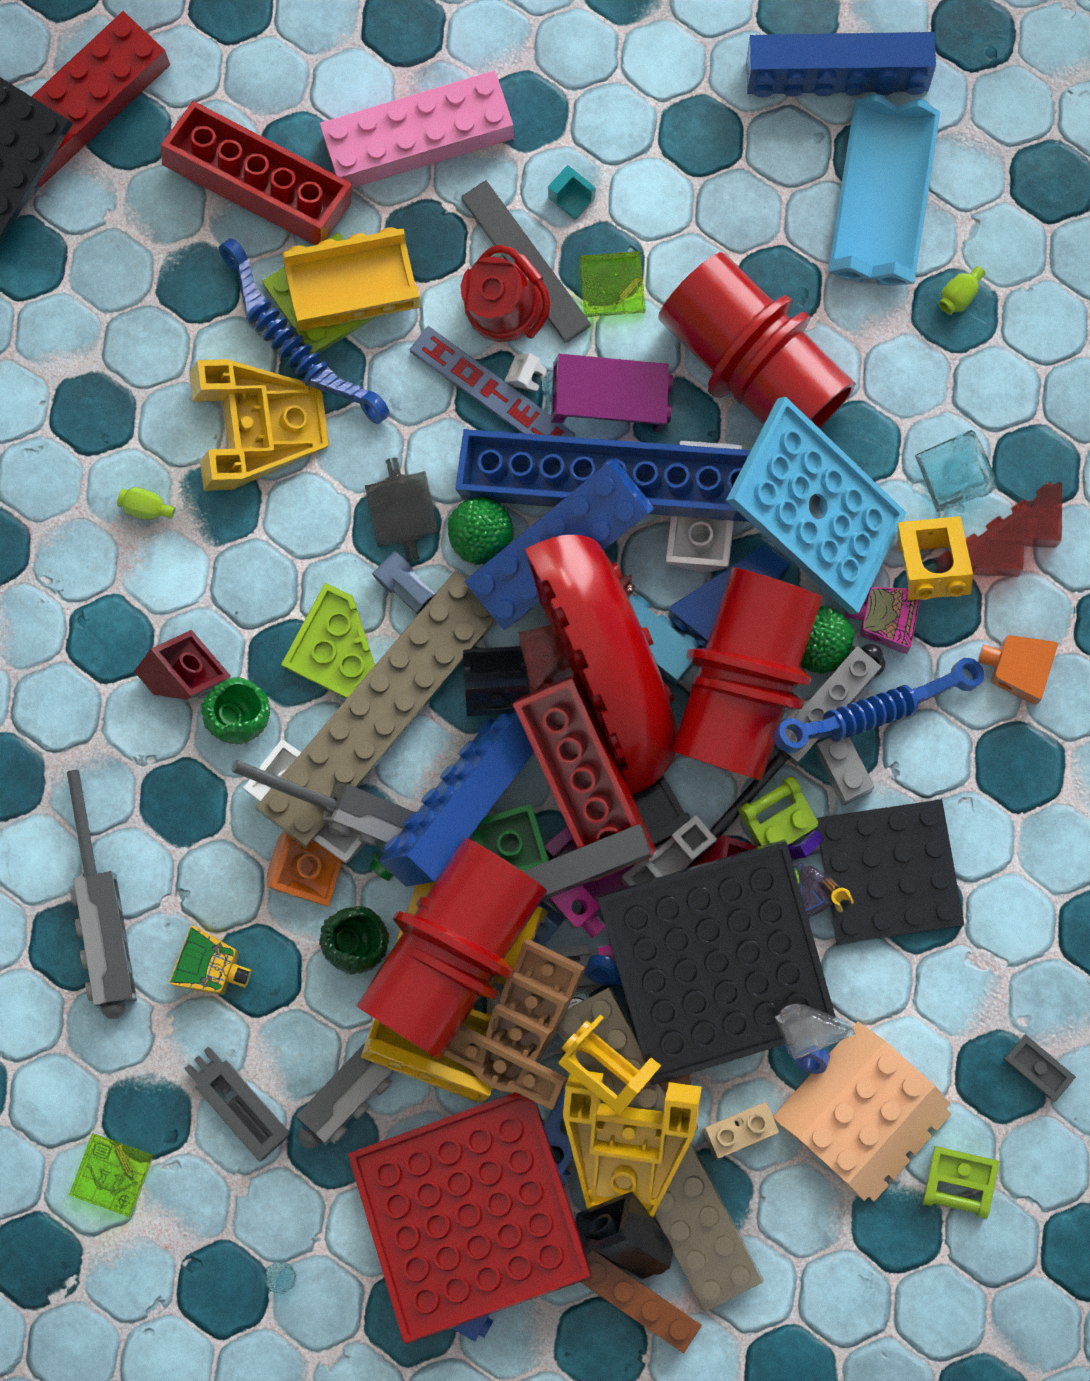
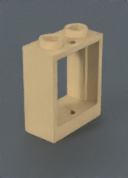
(753, 1127)

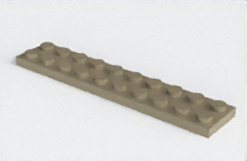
(381, 706)
(691, 1209)

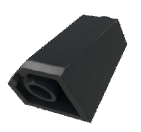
(626, 1236)

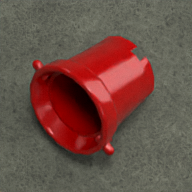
(505, 297)

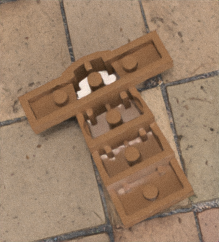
(523, 1027)

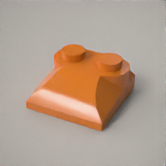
(302, 871)

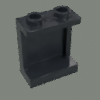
(494, 680)
(660, 811)

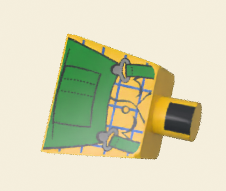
(208, 965)

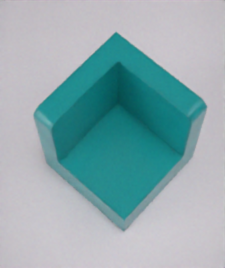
(571, 192)

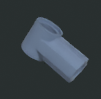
(398, 577)

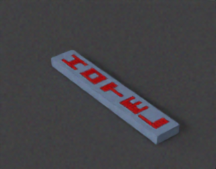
(484, 386)

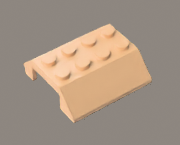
(864, 1112)

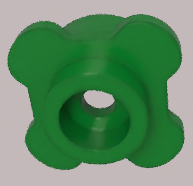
(379, 868)

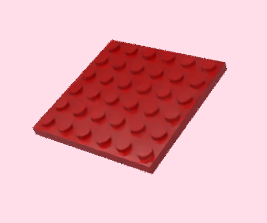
(469, 1216)

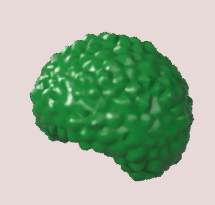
(479, 529)
(828, 642)
(236, 711)

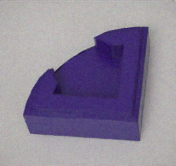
(805, 847)

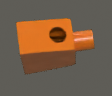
(1021, 665)

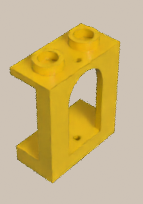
(931, 535)
(589, 1042)

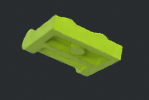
(787, 823)
(964, 1171)

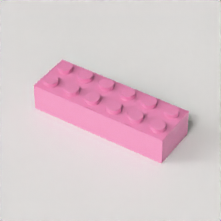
(418, 130)

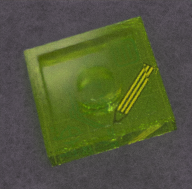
(612, 284)
(111, 1175)

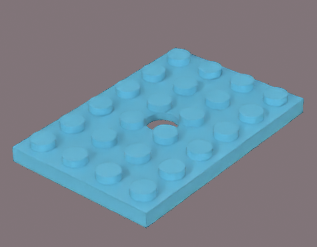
(858, 517)

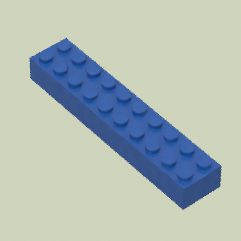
(549, 468)

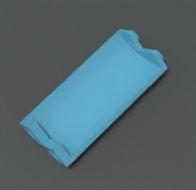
(884, 191)

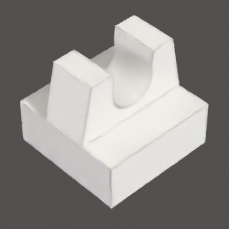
(522, 370)

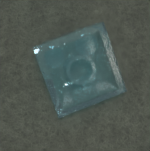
(956, 471)

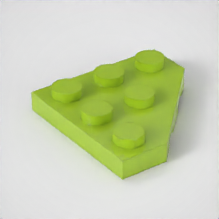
(331, 644)

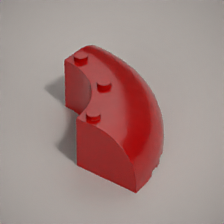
(608, 653)

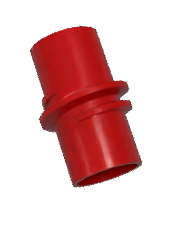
(753, 343)
(747, 673)
(452, 948)

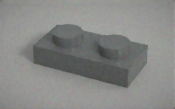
(1039, 1068)

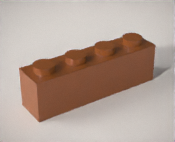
(640, 1303)

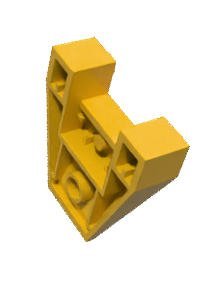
(266, 418)
(631, 1149)

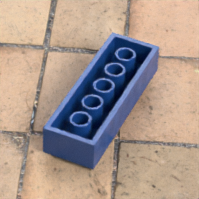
(840, 63)
(599, 509)
(458, 801)

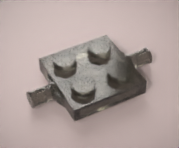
(402, 509)

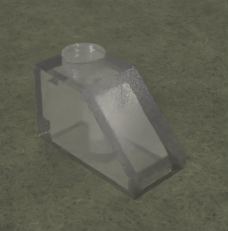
(809, 1029)

